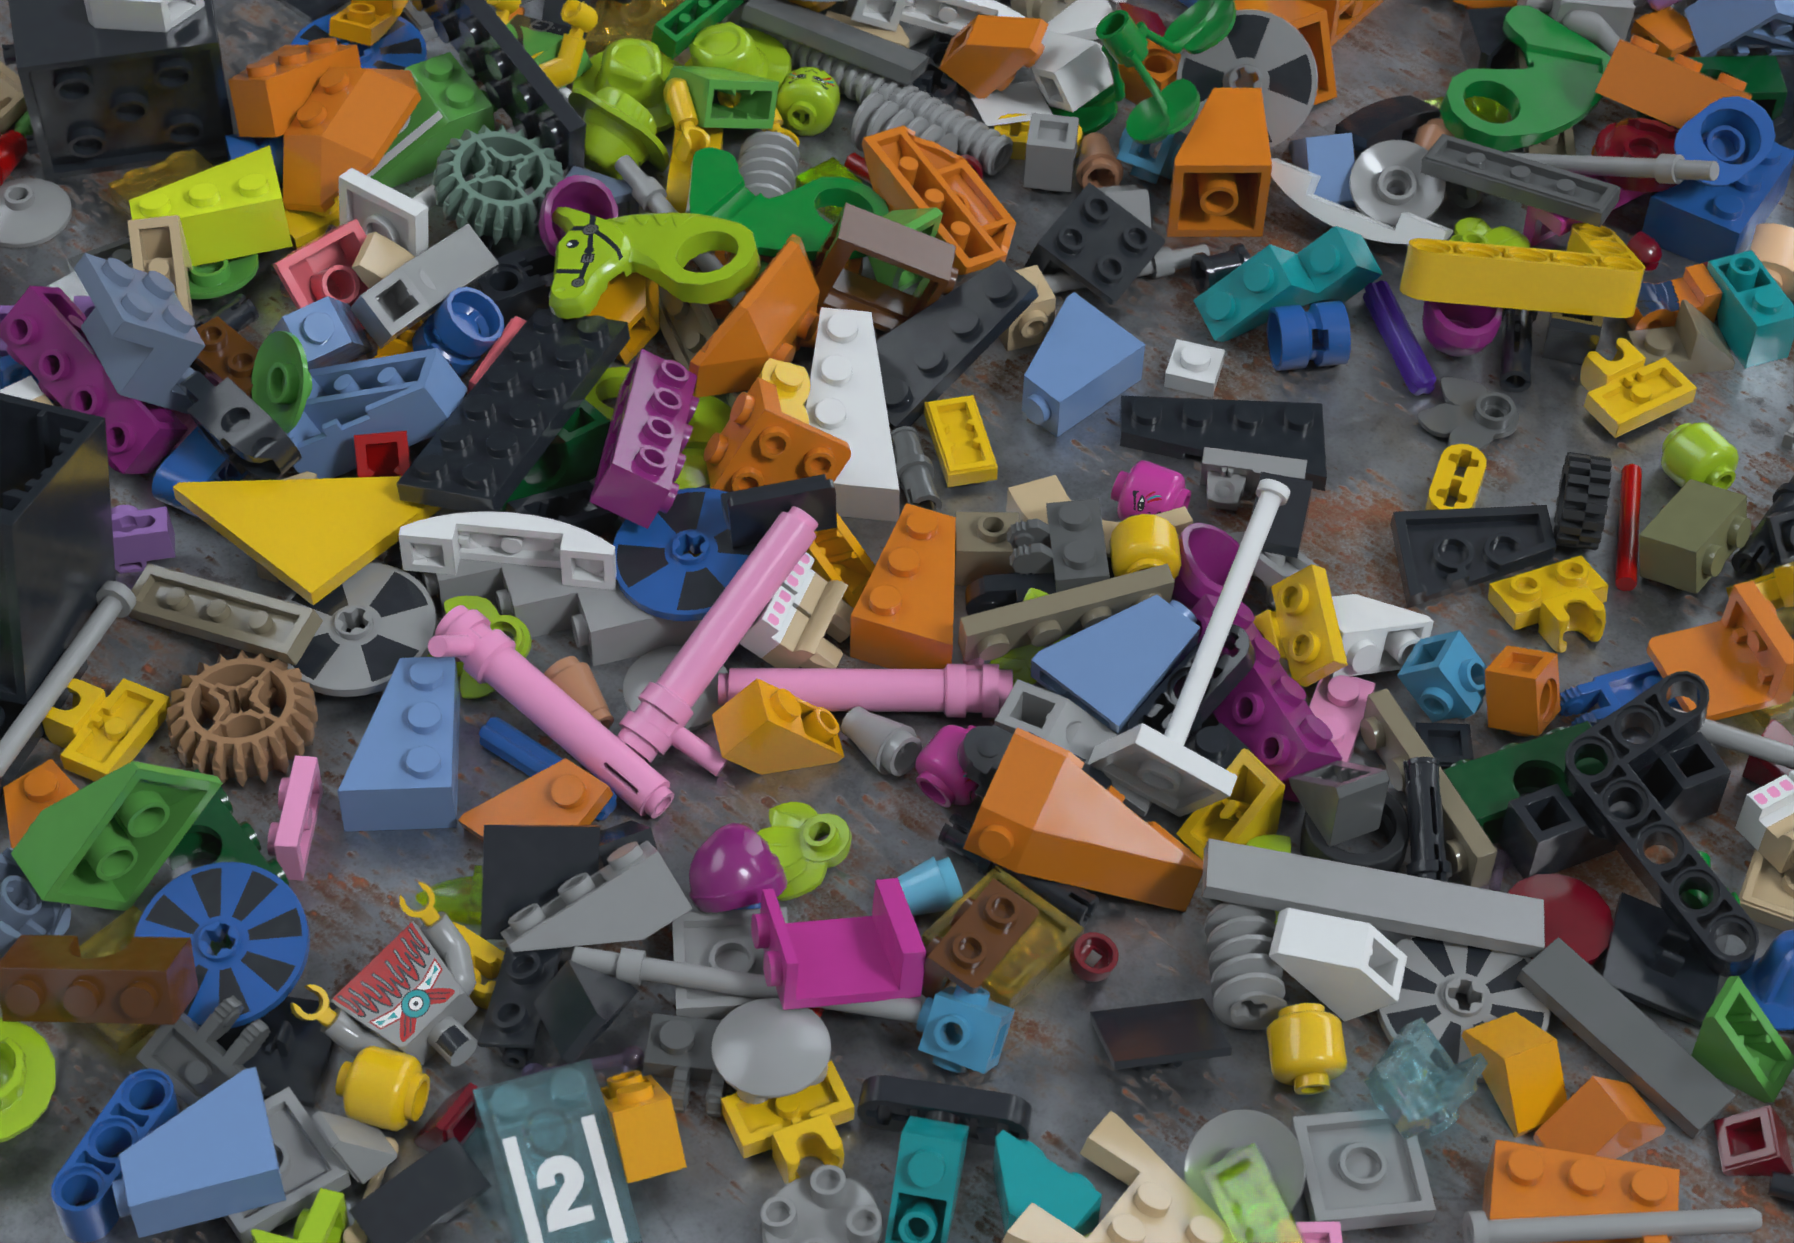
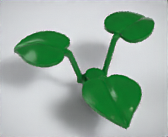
(1126, 44)

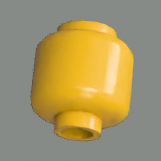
(1144, 543)
(1306, 1048)
(383, 1088)

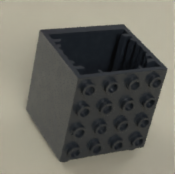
(117, 94)
(51, 535)

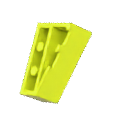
(224, 209)

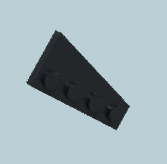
(945, 338)
(1260, 427)

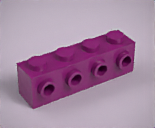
(48, 339)
(646, 440)
(1270, 707)

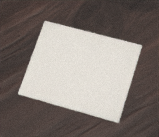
(1016, 98)

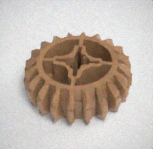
(244, 733)

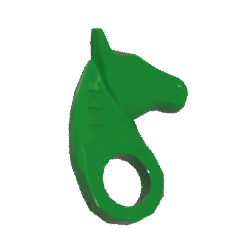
(1543, 98)

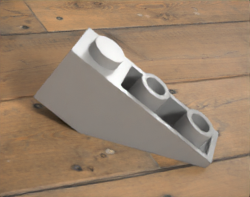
(422, 285)
(1062, 724)
(613, 905)

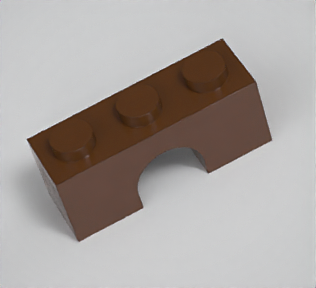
(138, 985)

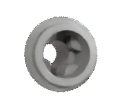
(884, 742)

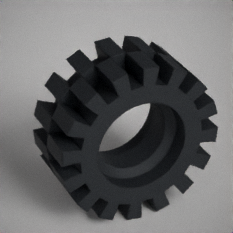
(1582, 501)

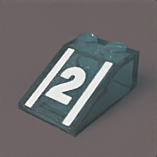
(555, 1158)

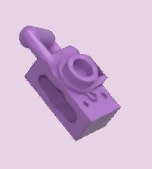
(141, 537)

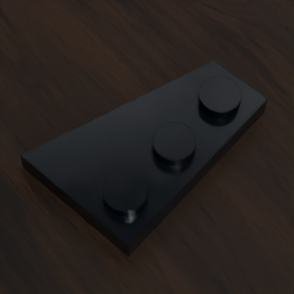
(1467, 546)

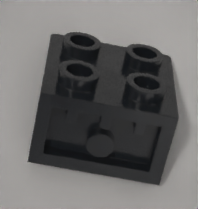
(1097, 245)

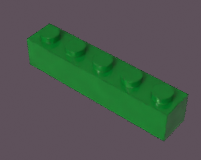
(682, 24)

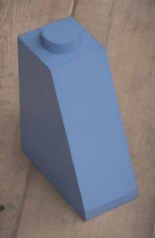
(326, 332)
(1079, 367)
(1119, 660)
(202, 1162)

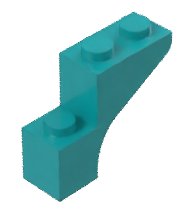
(1327, 269)

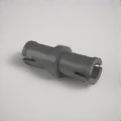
(914, 469)

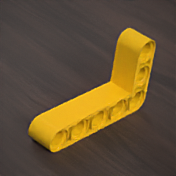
(1589, 278)

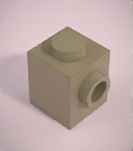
(982, 545)

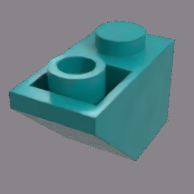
(1752, 310)
(1028, 1177)
(926, 1181)

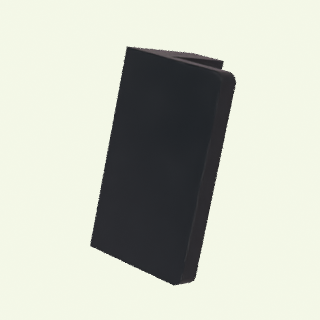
(755, 509)

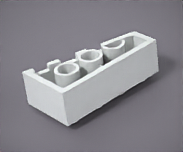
(851, 405)

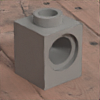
(1051, 152)

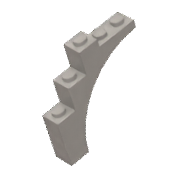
(534, 594)

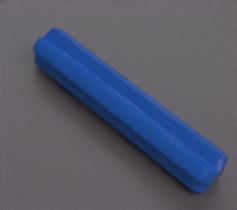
(524, 753)

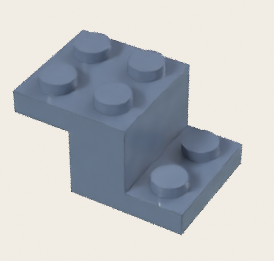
(139, 331)

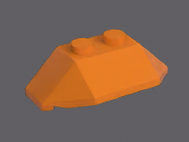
(342, 127)
(925, 175)
(762, 325)

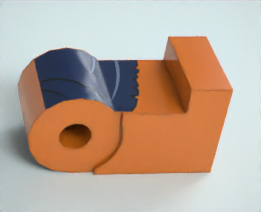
(1660, 302)

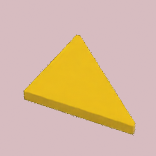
(306, 529)

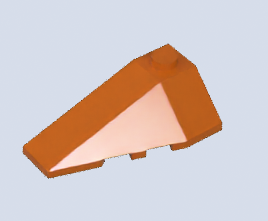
(1066, 828)

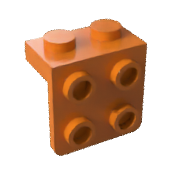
(769, 446)
(1740, 658)

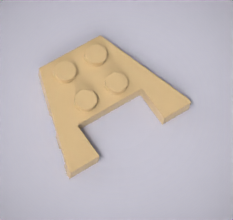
(1152, 1209)

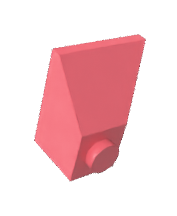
(324, 267)

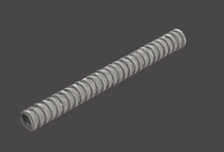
(857, 83)

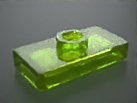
(1251, 1199)

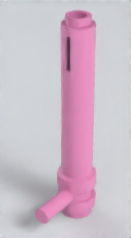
(493, 659)
(952, 690)
(668, 702)

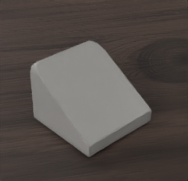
(356, 1144)

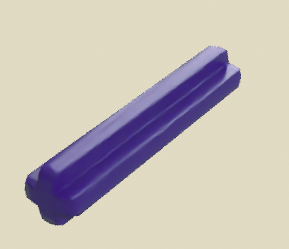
(1399, 338)

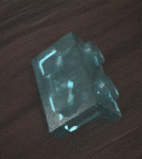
(1421, 1083)

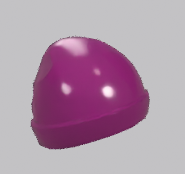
(578, 193)
(1460, 328)
(1205, 563)
(733, 870)

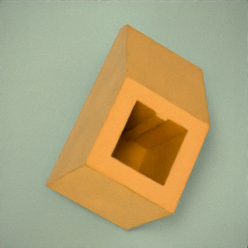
(632, 301)
(775, 731)
(643, 1126)

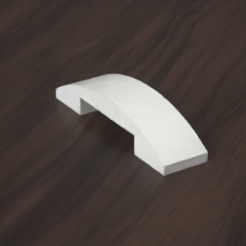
(937, 15)
(1301, 185)
(508, 538)

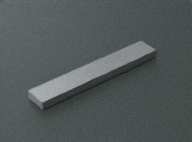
(1374, 896)

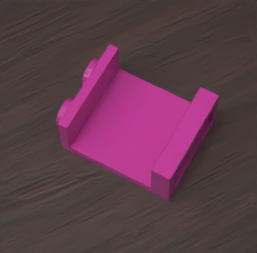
(842, 957)

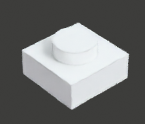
(1194, 368)

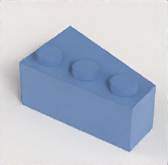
(1742, 26)
(373, 396)
(409, 753)

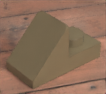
(1690, 345)

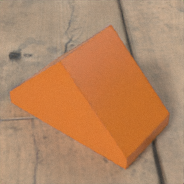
(1601, 1121)

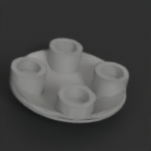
(770, 1050)
(822, 1210)

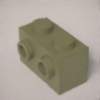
(1693, 536)

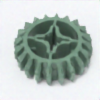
(502, 171)

